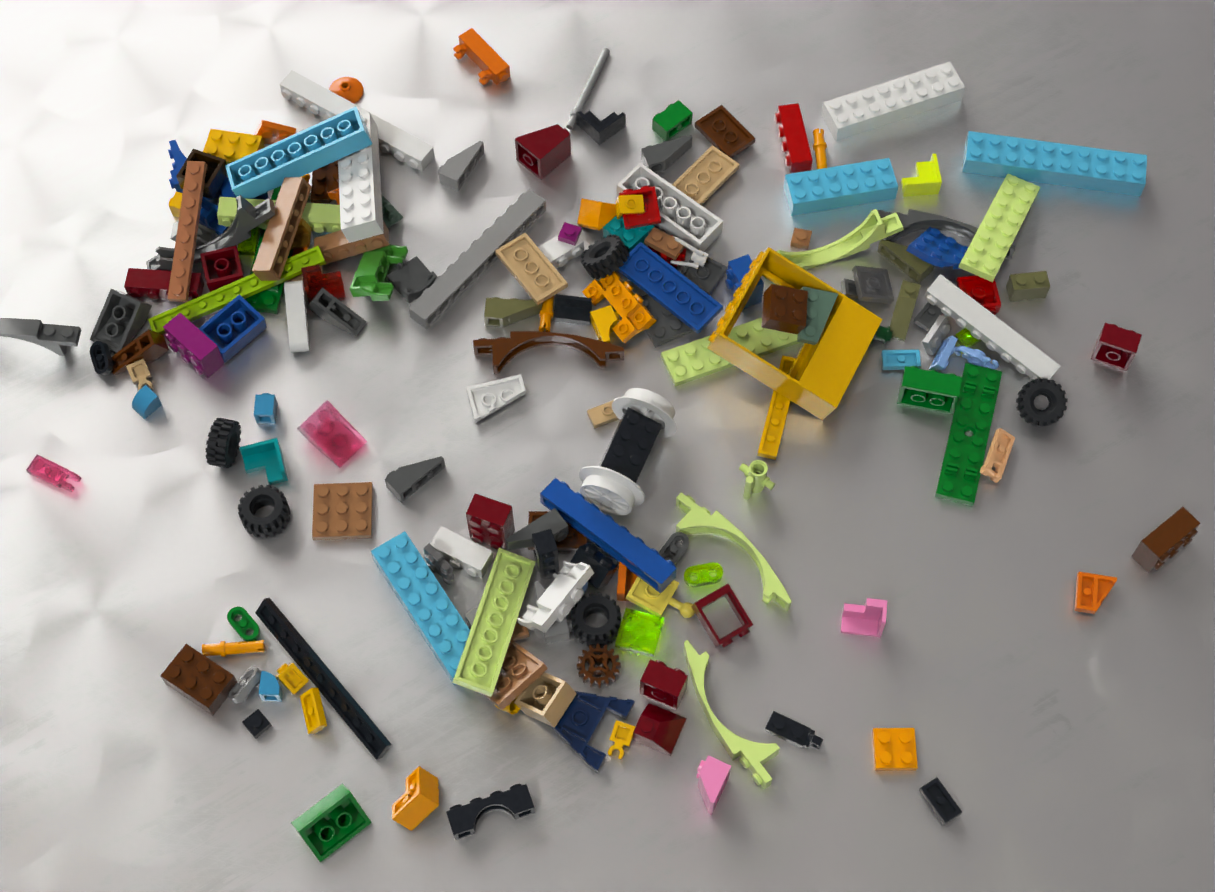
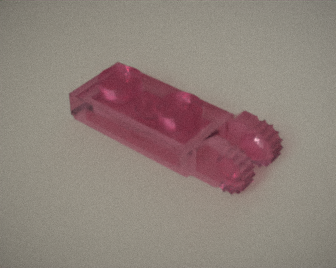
(52, 473)

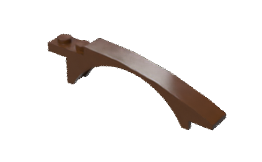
(506, 349)

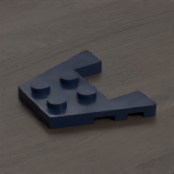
(583, 719)

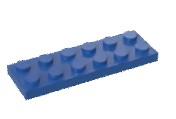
(670, 288)

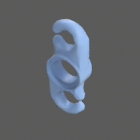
(976, 357)

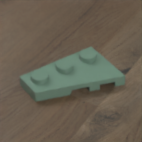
(818, 310)

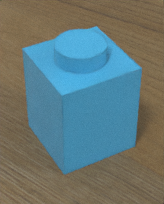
(265, 409)

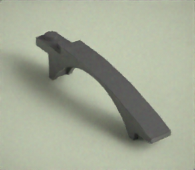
(245, 220)
(919, 221)
(46, 335)

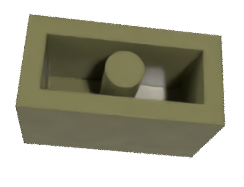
(1028, 286)

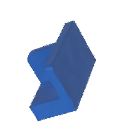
(209, 218)

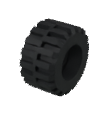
(264, 497)
(600, 605)

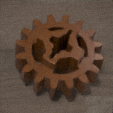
(598, 675)

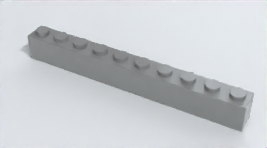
(476, 259)

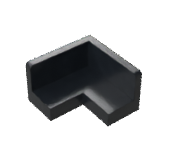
(600, 130)

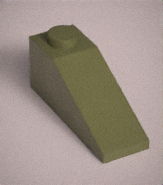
(905, 261)
(904, 309)

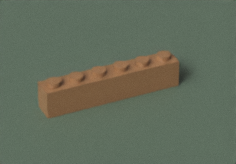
(281, 229)

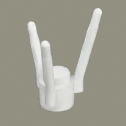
(699, 257)

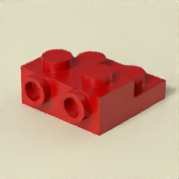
(651, 210)
(982, 291)

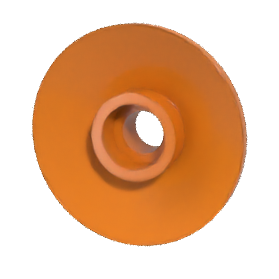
(348, 88)

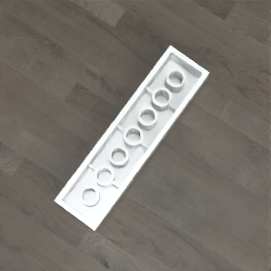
(892, 101)
(361, 189)

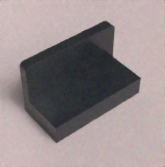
(572, 309)

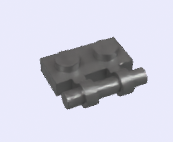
(438, 564)

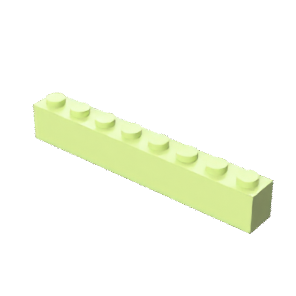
(319, 216)

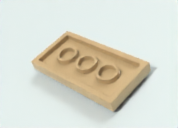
(706, 175)
(531, 268)

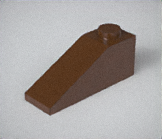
(147, 346)

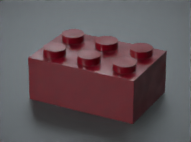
(490, 521)

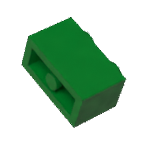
(672, 120)

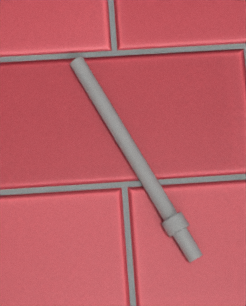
(588, 88)

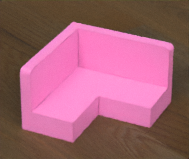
(866, 619)

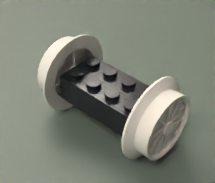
(642, 419)

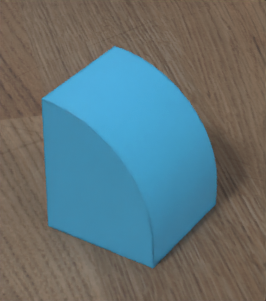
(145, 402)
(269, 688)

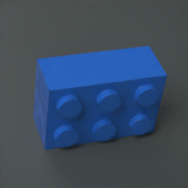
(234, 327)

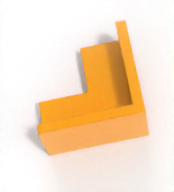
(418, 800)

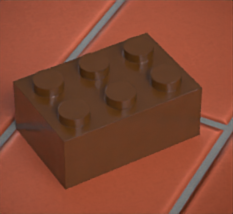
(1166, 540)
(199, 679)

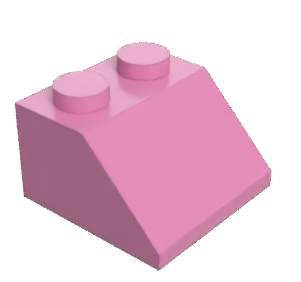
(712, 780)

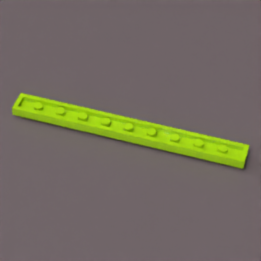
(245, 287)

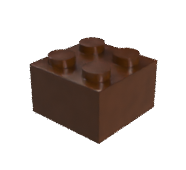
(784, 309)

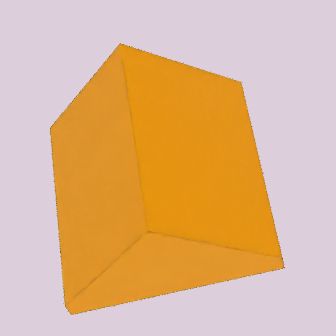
(595, 214)

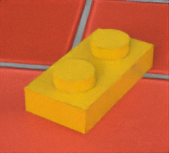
(313, 710)

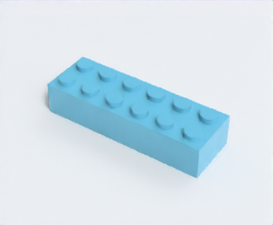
(840, 186)

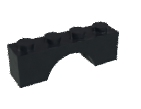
(513, 801)

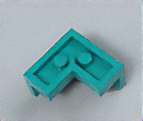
(265, 456)

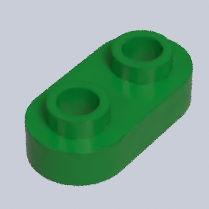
(244, 625)

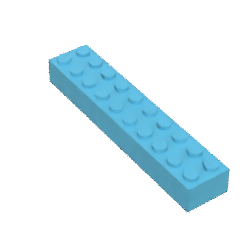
(1055, 163)

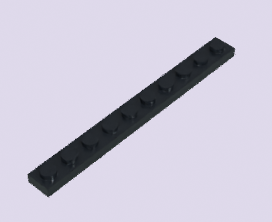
(323, 679)

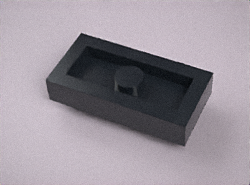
(940, 801)

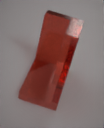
(315, 280)

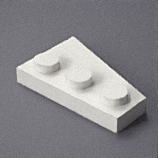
(493, 395)

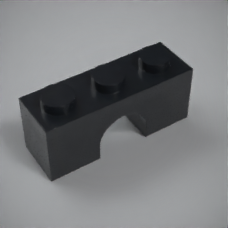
(545, 553)

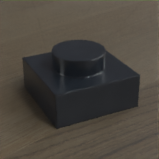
(256, 723)

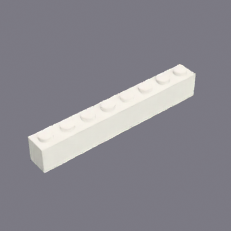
(990, 329)

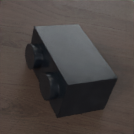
(601, 565)

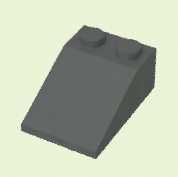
(120, 320)

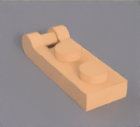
(998, 455)

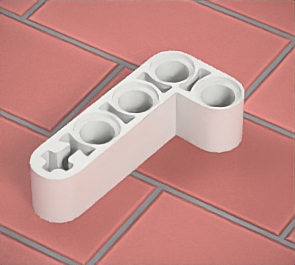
(297, 316)

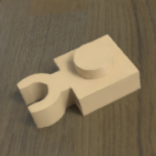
(140, 373)

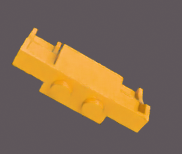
(627, 304)

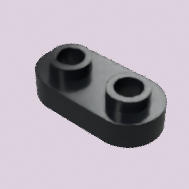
(101, 358)

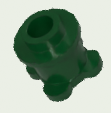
(883, 334)

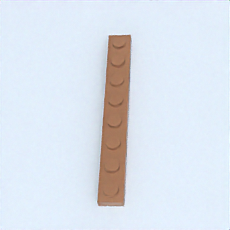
(187, 231)

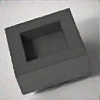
(849, 289)

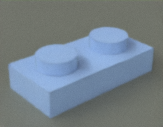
(946, 349)

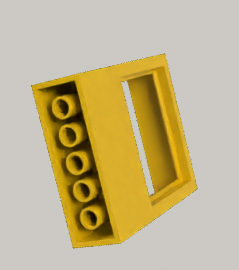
(820, 370)

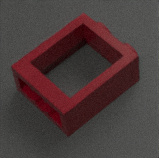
(735, 605)

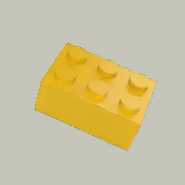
(232, 145)

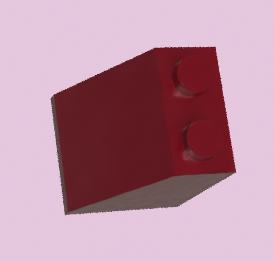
(543, 149)

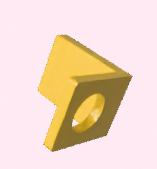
(629, 205)

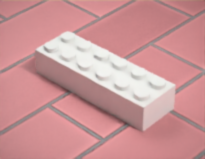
(677, 211)

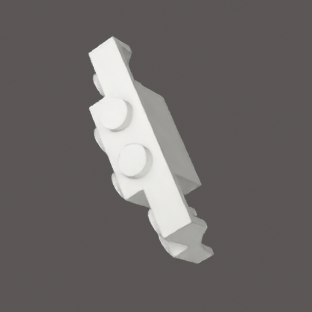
(558, 598)

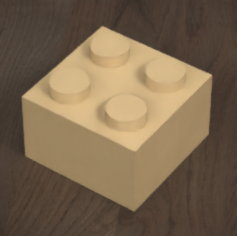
(546, 699)

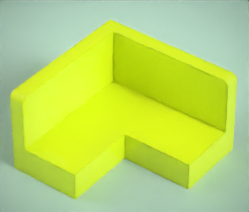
(927, 180)

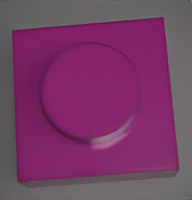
(569, 233)

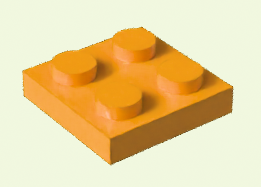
(894, 749)

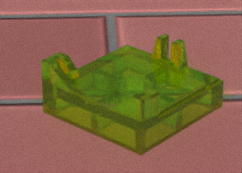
(639, 632)

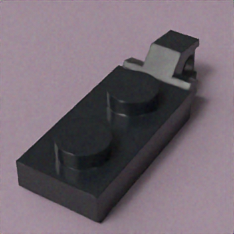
(792, 731)

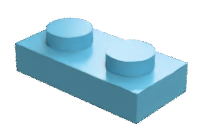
(899, 359)

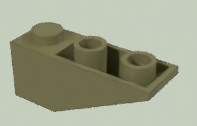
(508, 311)

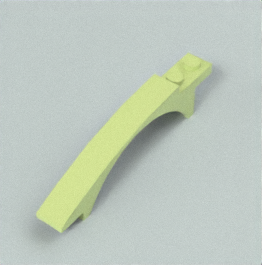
(868, 232)
(701, 522)
(751, 753)

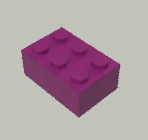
(193, 345)

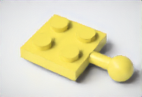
(655, 602)

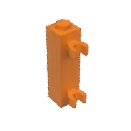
(490, 63)

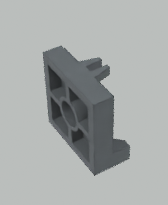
(411, 279)

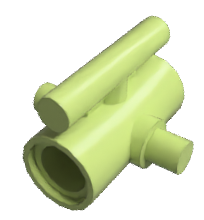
(755, 478)

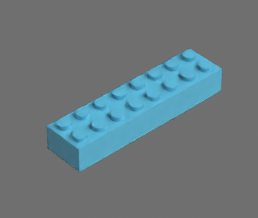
(299, 154)
(423, 600)

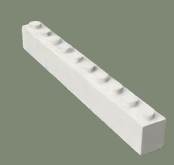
(328, 104)

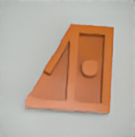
(273, 132)
(1091, 591)

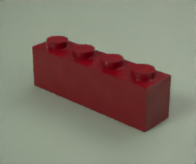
(155, 284)

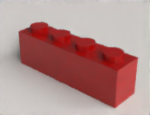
(794, 138)

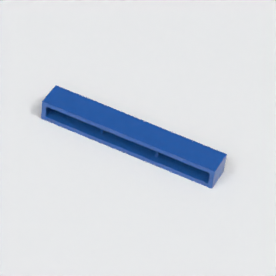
(609, 535)

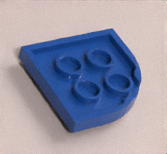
(937, 249)

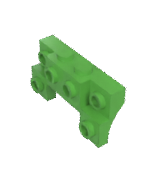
(372, 271)

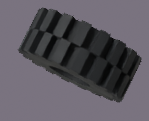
(604, 256)
(1056, 400)
(223, 442)

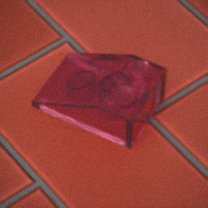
(332, 434)

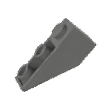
(663, 155)

